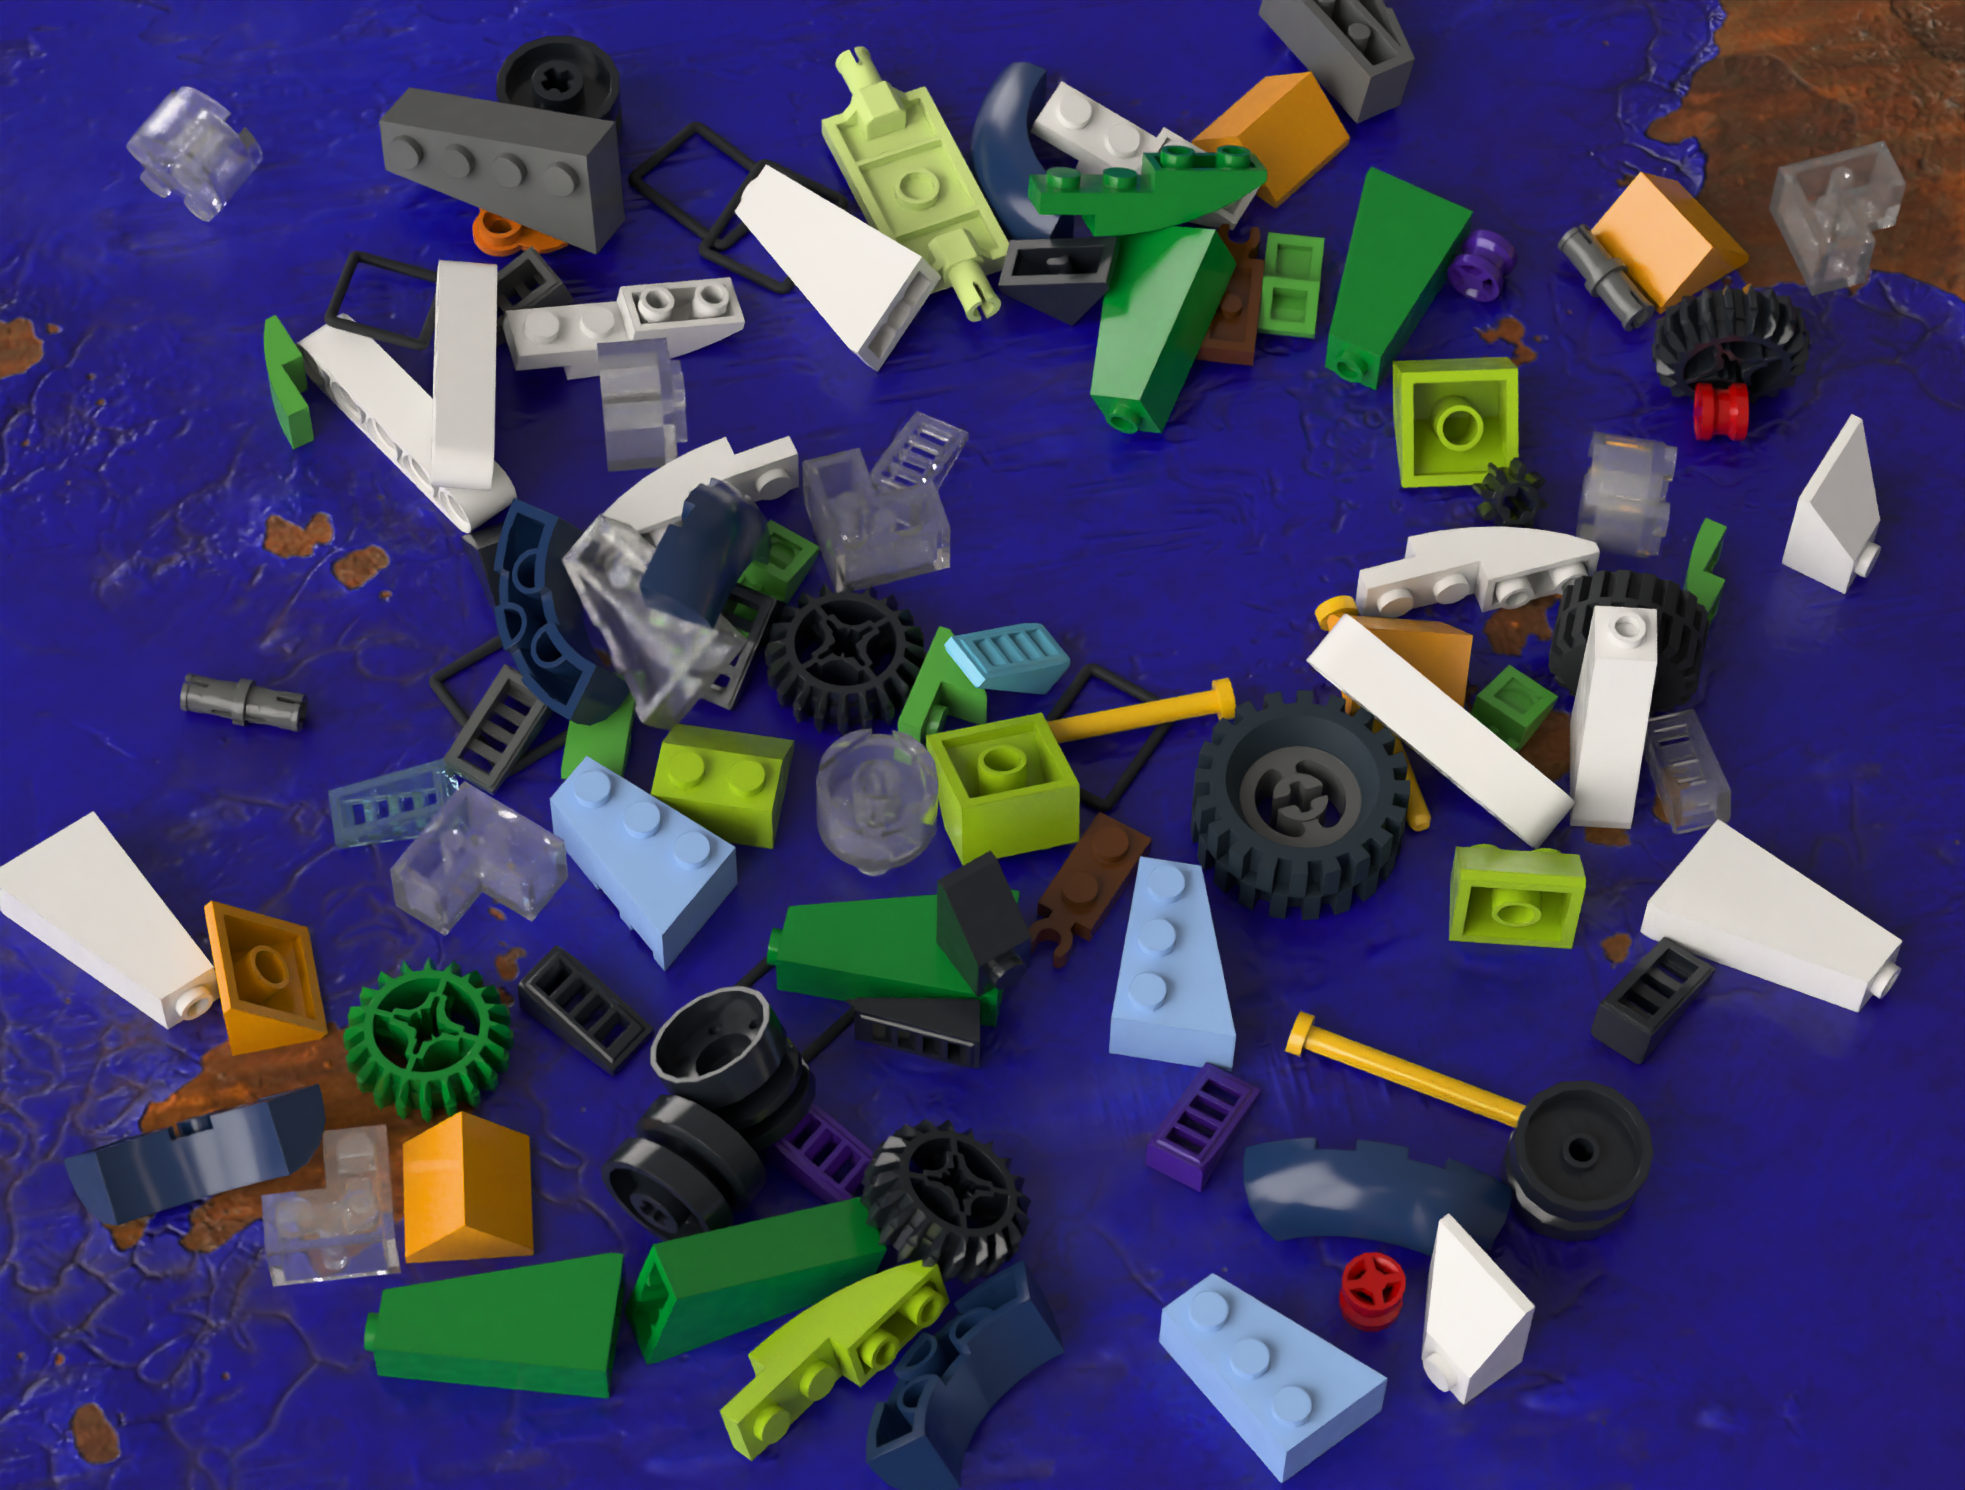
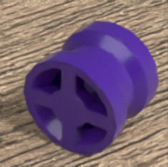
(1482, 265)

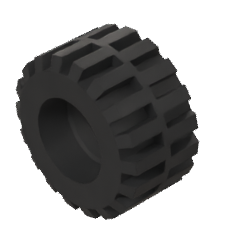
(1680, 630)

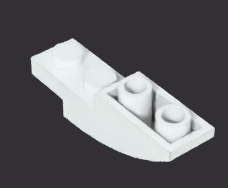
(1107, 140)
(683, 312)
(659, 497)
(1495, 563)

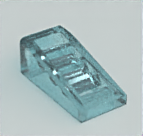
(399, 825)

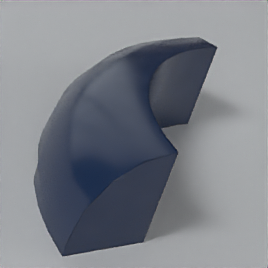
(1004, 156)
(707, 554)
(544, 619)
(206, 1158)
(1368, 1194)
(957, 1378)

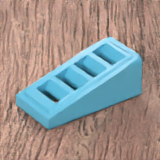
(1010, 658)

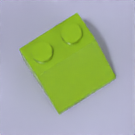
(1454, 419)
(725, 781)
(1005, 788)
(1515, 896)

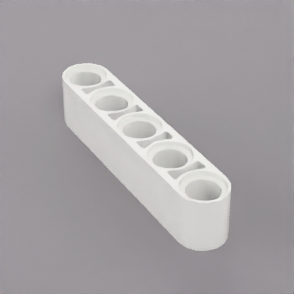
(464, 376)
(394, 417)
(1441, 731)

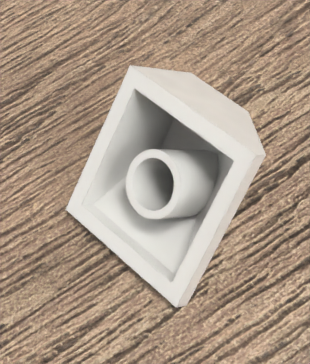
(1837, 515)
(1472, 1316)

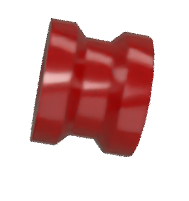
(1721, 411)
(1376, 1277)

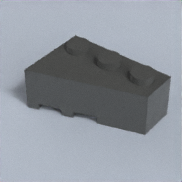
(1348, 47)

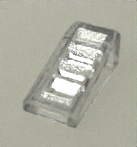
(900, 450)
(1690, 804)

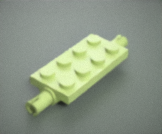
(916, 182)

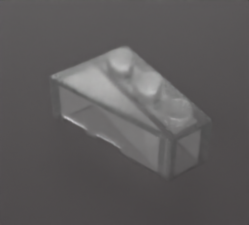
(659, 655)

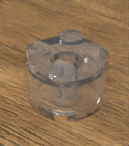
(194, 152)
(1626, 494)
(877, 800)

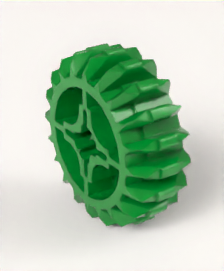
(447, 1066)

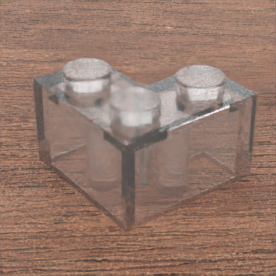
(1832, 207)
(641, 403)
(868, 534)
(473, 850)
(342, 1227)

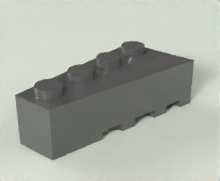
(511, 160)

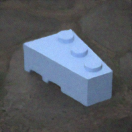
(1171, 975)
(1269, 1375)

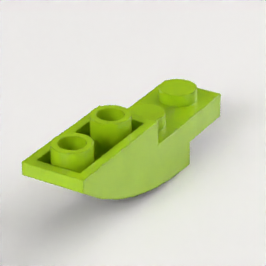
(841, 1335)

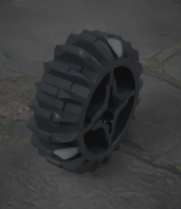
(1731, 340)
(851, 639)
(945, 1200)

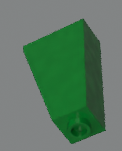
(1391, 274)
(1155, 322)
(870, 953)
(748, 1275)
(508, 1328)

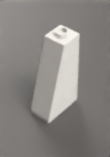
(843, 266)
(1612, 716)
(108, 920)
(1771, 922)

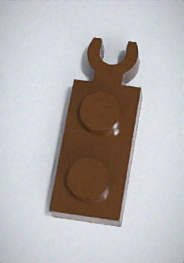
(1235, 322)
(1088, 885)

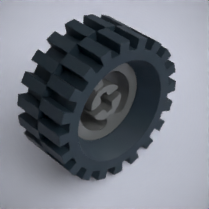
(1295, 758)

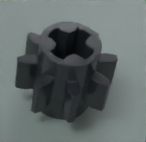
(1506, 481)

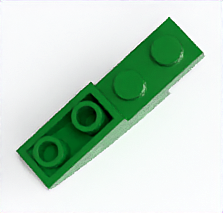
(1169, 191)

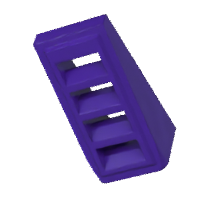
(1183, 1163)
(799, 1164)

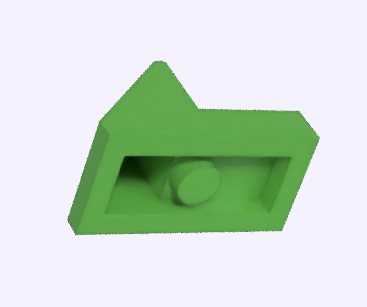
(940, 692)

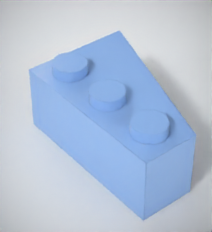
(644, 856)

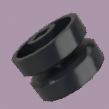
(563, 77)
(1576, 1160)
(683, 1170)

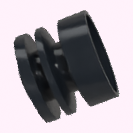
(736, 1063)

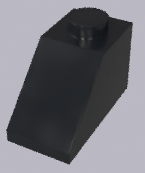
(982, 926)

